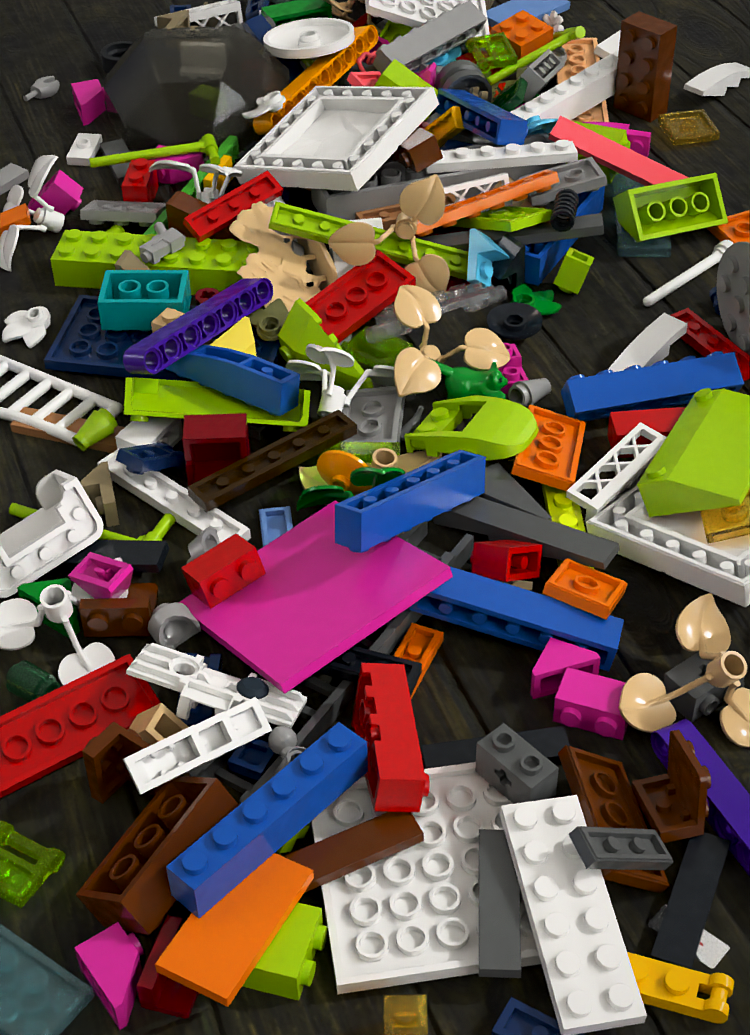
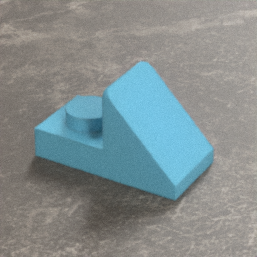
(480, 257)

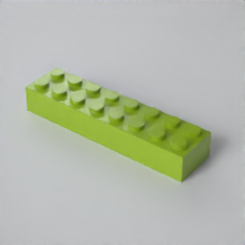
(86, 255)

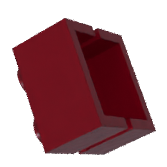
(213, 443)

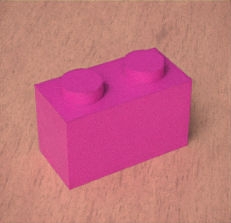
(590, 703)

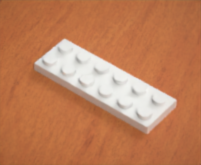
(571, 919)

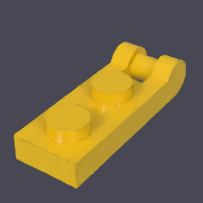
(677, 988)

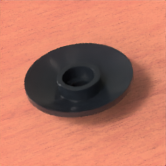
(514, 321)

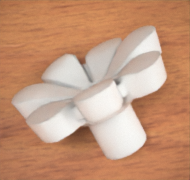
(554, 21)

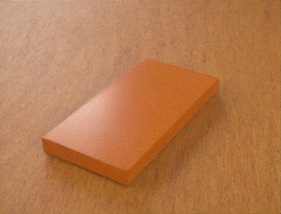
(554, 451)
(228, 941)

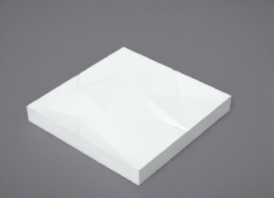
(338, 136)
(676, 547)

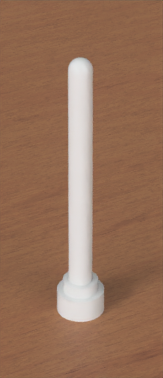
(688, 275)

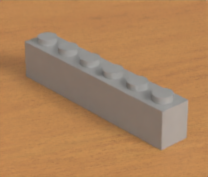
(432, 38)

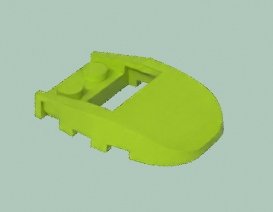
(496, 431)

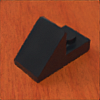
(510, 271)

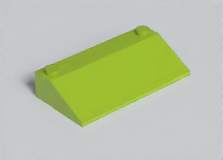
(178, 398)
(702, 458)

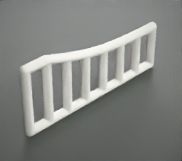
(46, 382)

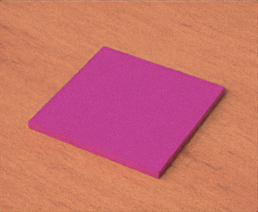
(316, 599)

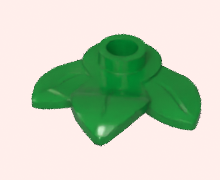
(540, 300)

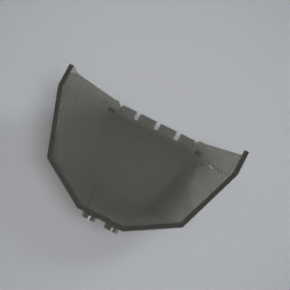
(189, 85)

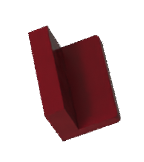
(158, 991)

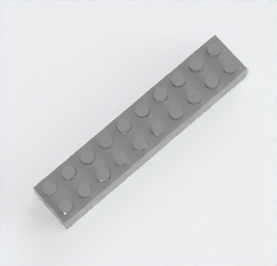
(392, 177)

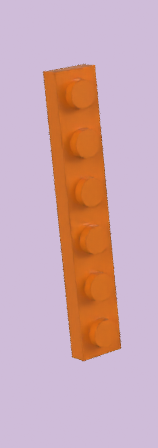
(492, 199)

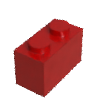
(139, 183)
(506, 560)
(223, 570)

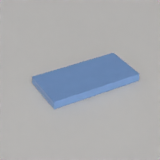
(537, 8)

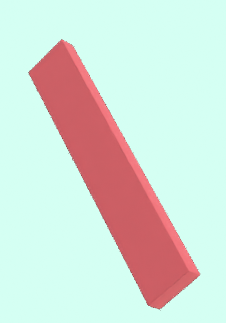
(613, 154)

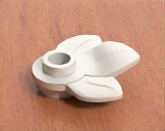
(271, 101)
(27, 324)

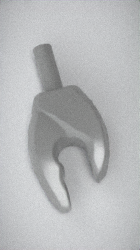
(43, 88)

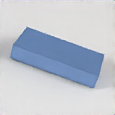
(274, 523)

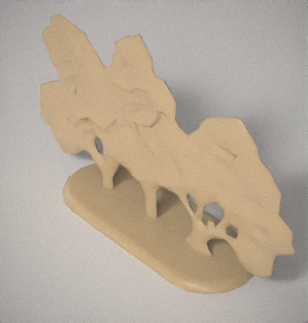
(278, 261)

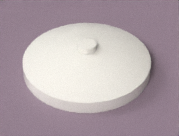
(309, 38)

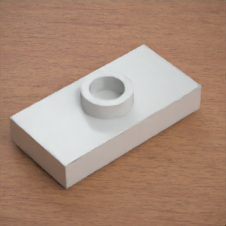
(83, 148)

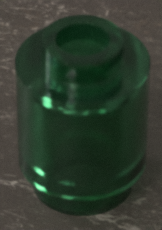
(29, 681)

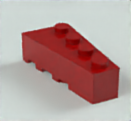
(387, 723)

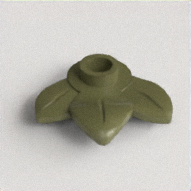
(270, 320)

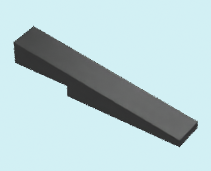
(509, 523)

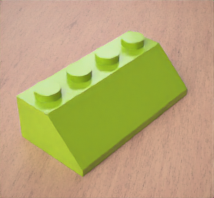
(671, 207)

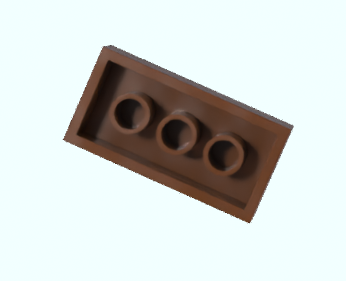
(644, 66)
(133, 877)

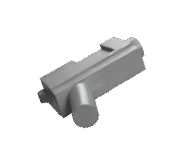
(161, 244)

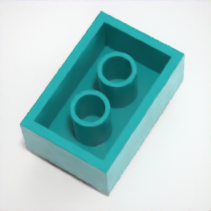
(138, 296)

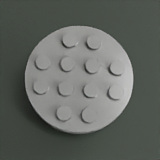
(734, 293)

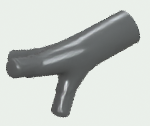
(412, 424)

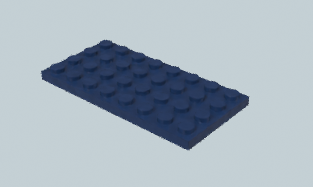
(90, 350)

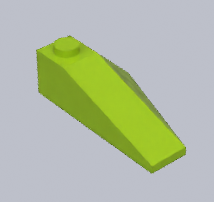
(304, 328)

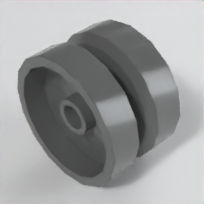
(462, 76)

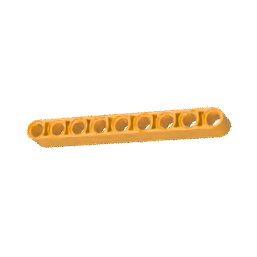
(322, 72)

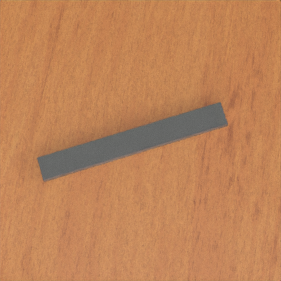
(544, 232)

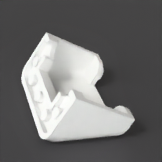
(50, 534)

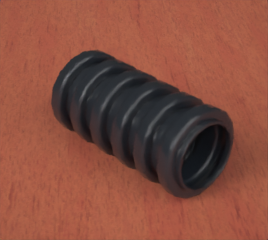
(564, 210)

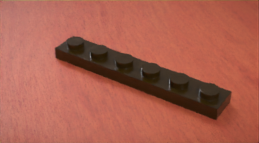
(271, 460)

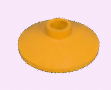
(336, 468)

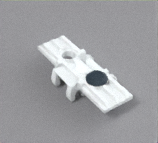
(211, 687)

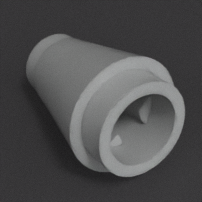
(529, 391)

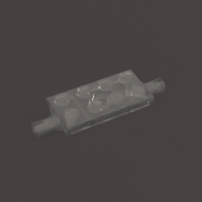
(469, 297)

